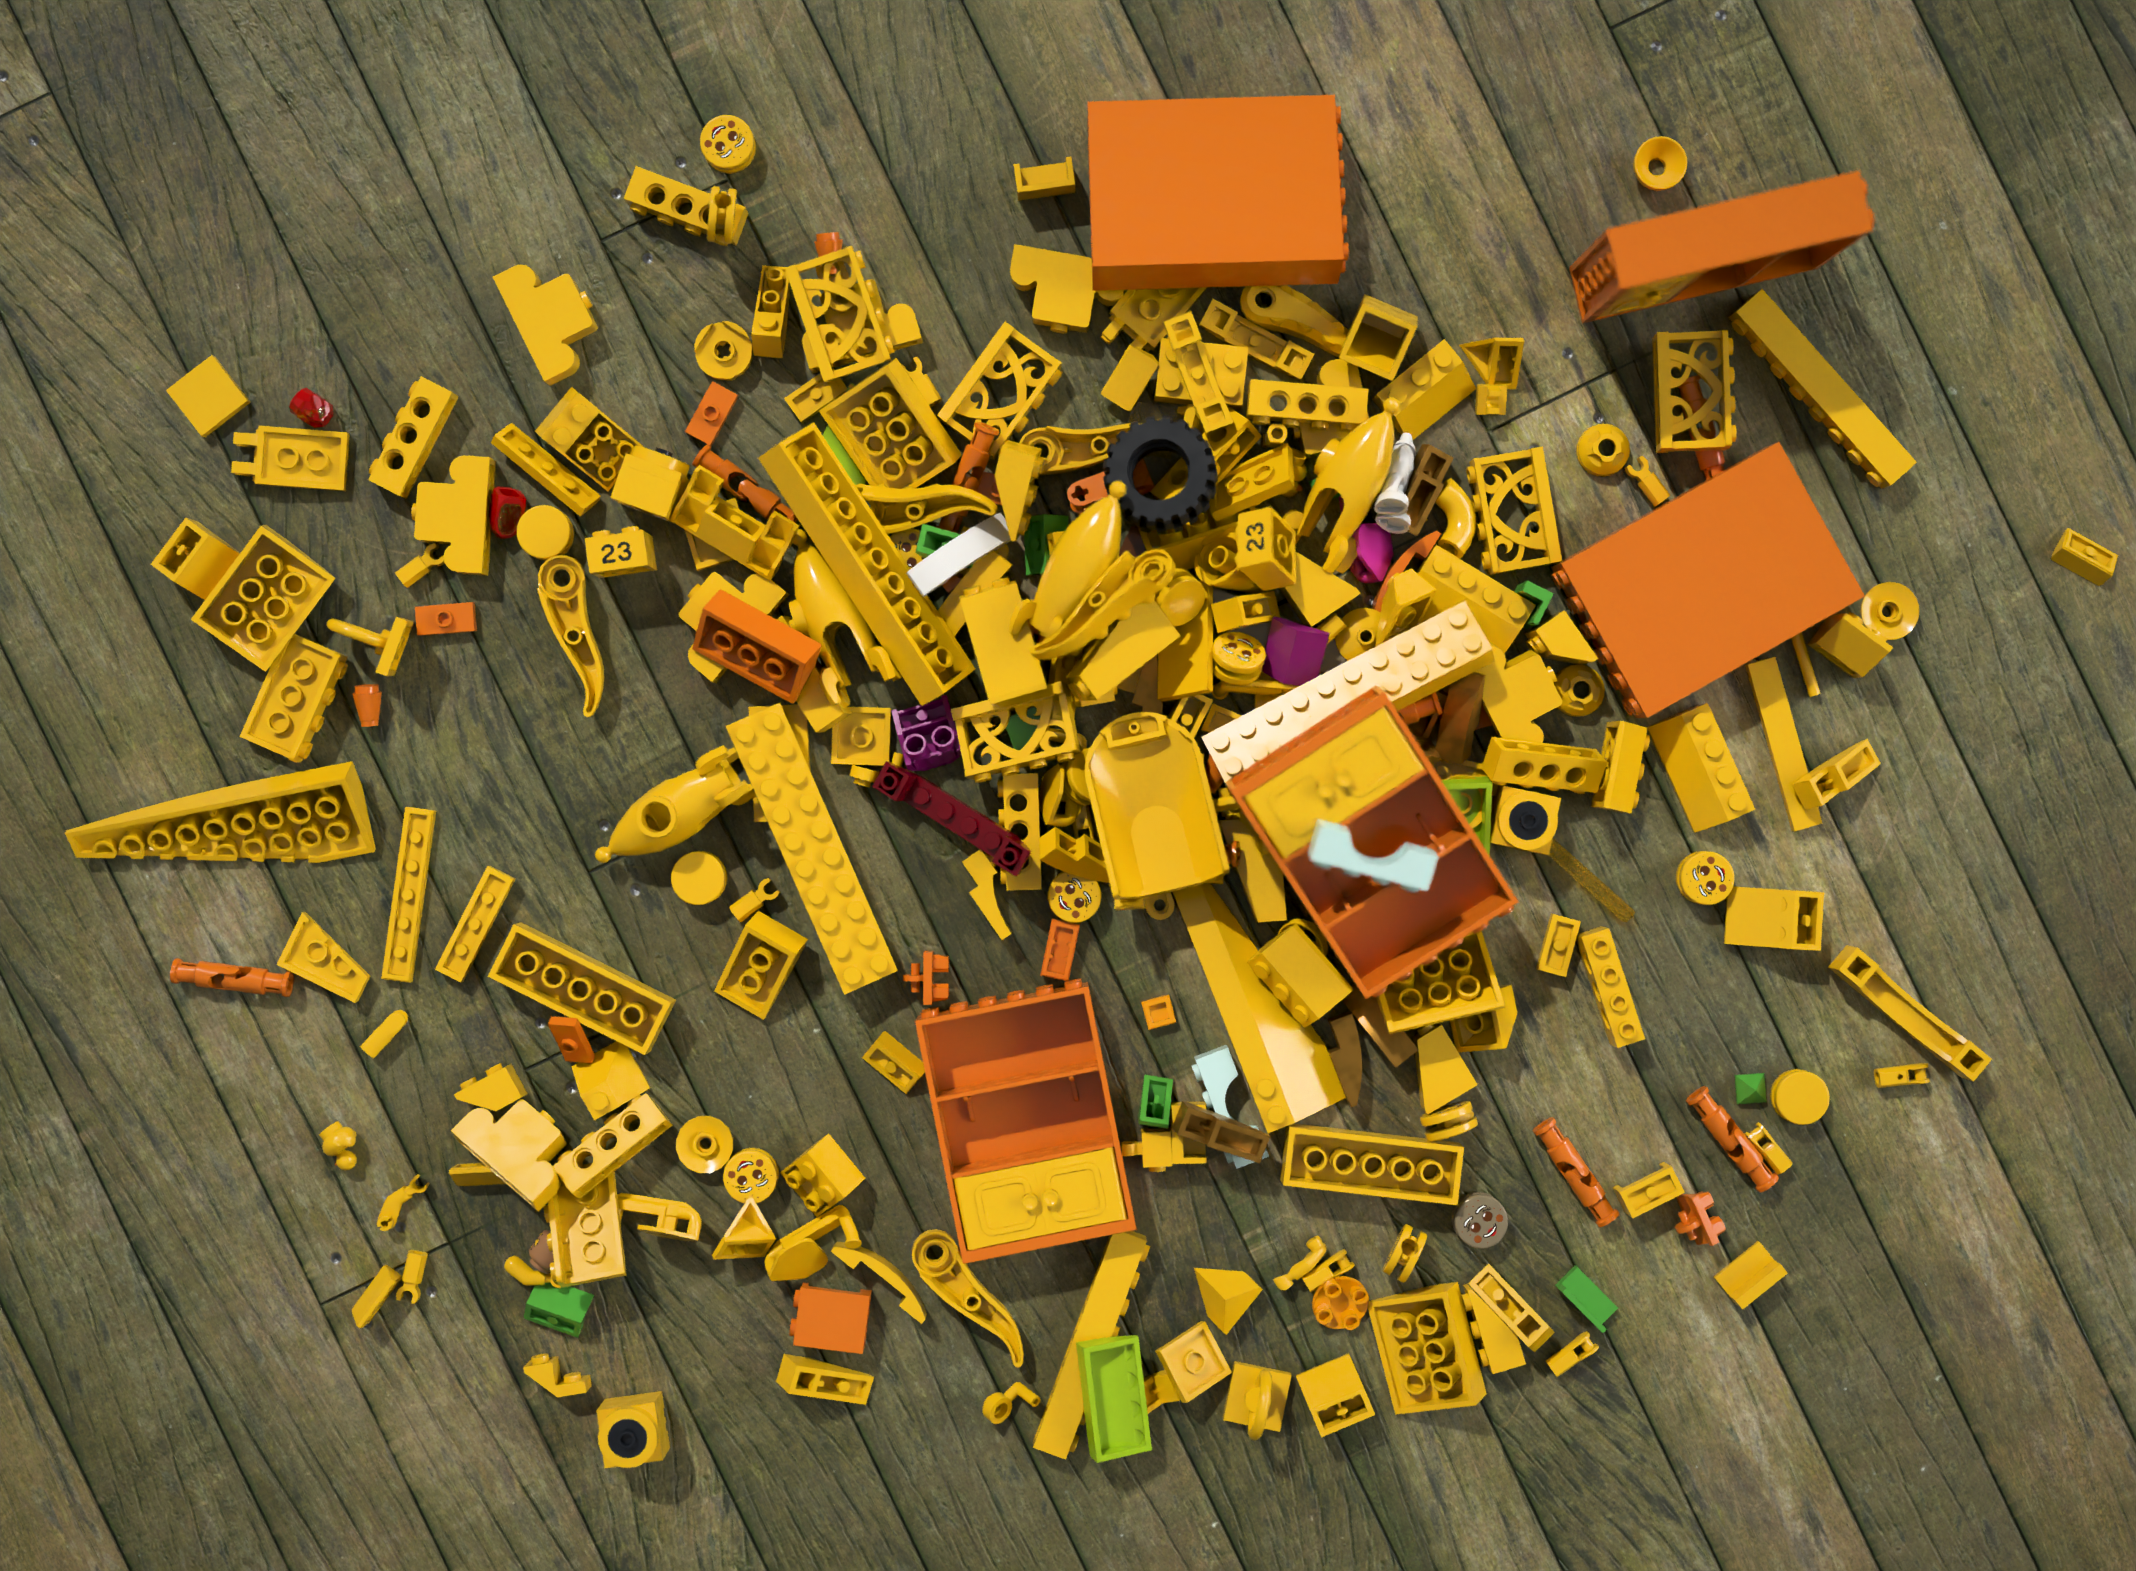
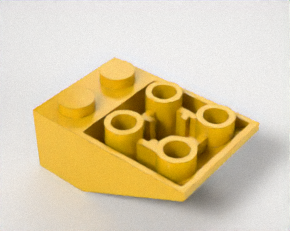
(587, 438)
(1015, 479)
(1774, 918)

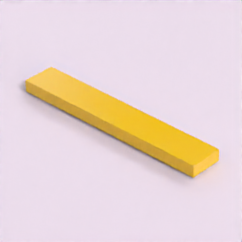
(1781, 739)
(408, 894)

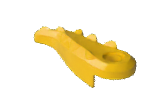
(1294, 315)
(1073, 448)
(912, 507)
(1109, 599)
(569, 620)
(963, 1291)

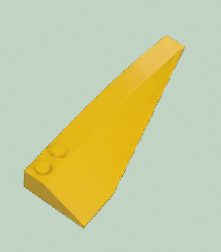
(283, 817)
(1279, 1057)

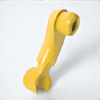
(393, 1204)
(1298, 1270)
(525, 1274)

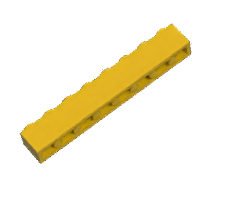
(1822, 390)
(1097, 1320)

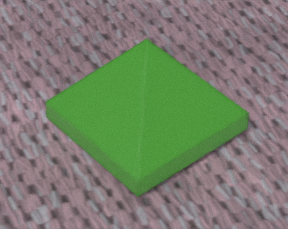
(1750, 1088)

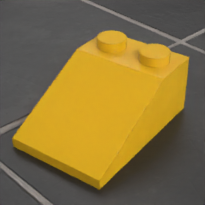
(760, 964)

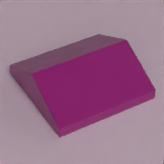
(1294, 652)

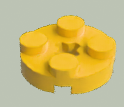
(721, 334)

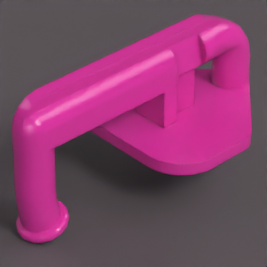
(1373, 551)

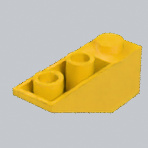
(771, 313)
(1498, 1341)

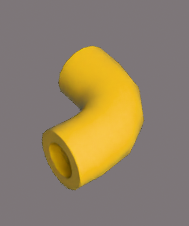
(1460, 517)

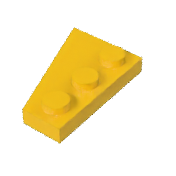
(322, 960)

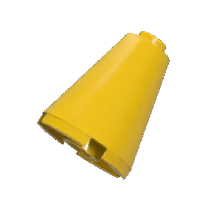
(1218, 566)

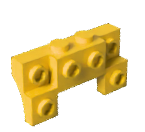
(730, 529)

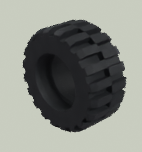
(1154, 437)

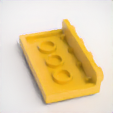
(295, 698)
(585, 1234)

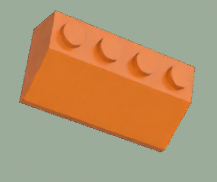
(756, 646)

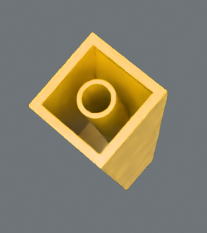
(1121, 651)
(1001, 656)

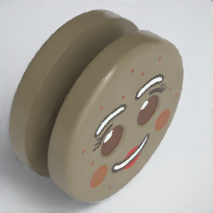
(1479, 1220)

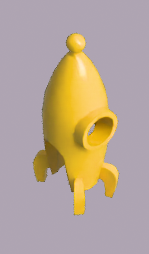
(1355, 470)
(1074, 566)
(821, 610)
(678, 807)

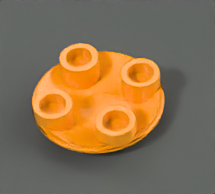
(1340, 1303)

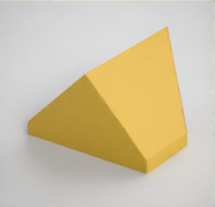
(1496, 359)
(747, 1235)
(1226, 1295)

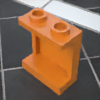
(831, 1318)

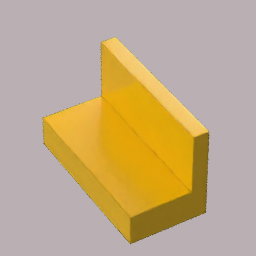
(1750, 1275)

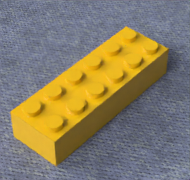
(582, 988)
(1372, 1164)

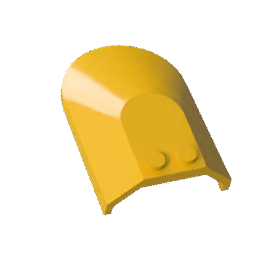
(1153, 807)

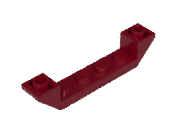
(952, 813)

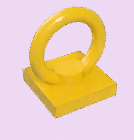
(388, 643)
(1256, 1398)

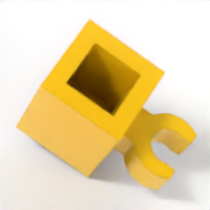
(1154, 1148)

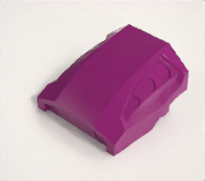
(927, 735)

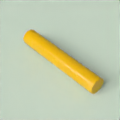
(1805, 665)

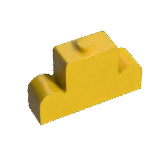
(1062, 287)
(547, 318)
(899, 326)
(1332, 373)
(459, 514)
(758, 593)
(1517, 694)
(516, 1149)

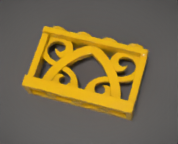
(806, 289)
(1000, 350)
(1665, 422)
(1534, 475)
(981, 714)

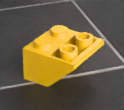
(195, 558)
(1850, 644)
(822, 1175)
(1335, 1395)

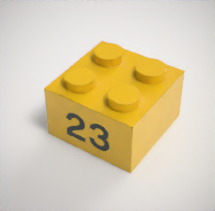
(1266, 549)
(620, 553)

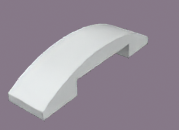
(959, 554)

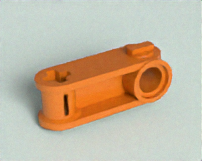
(1093, 487)

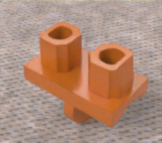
(931, 990)
(1696, 1221)

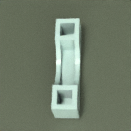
(1408, 866)
(1217, 1072)

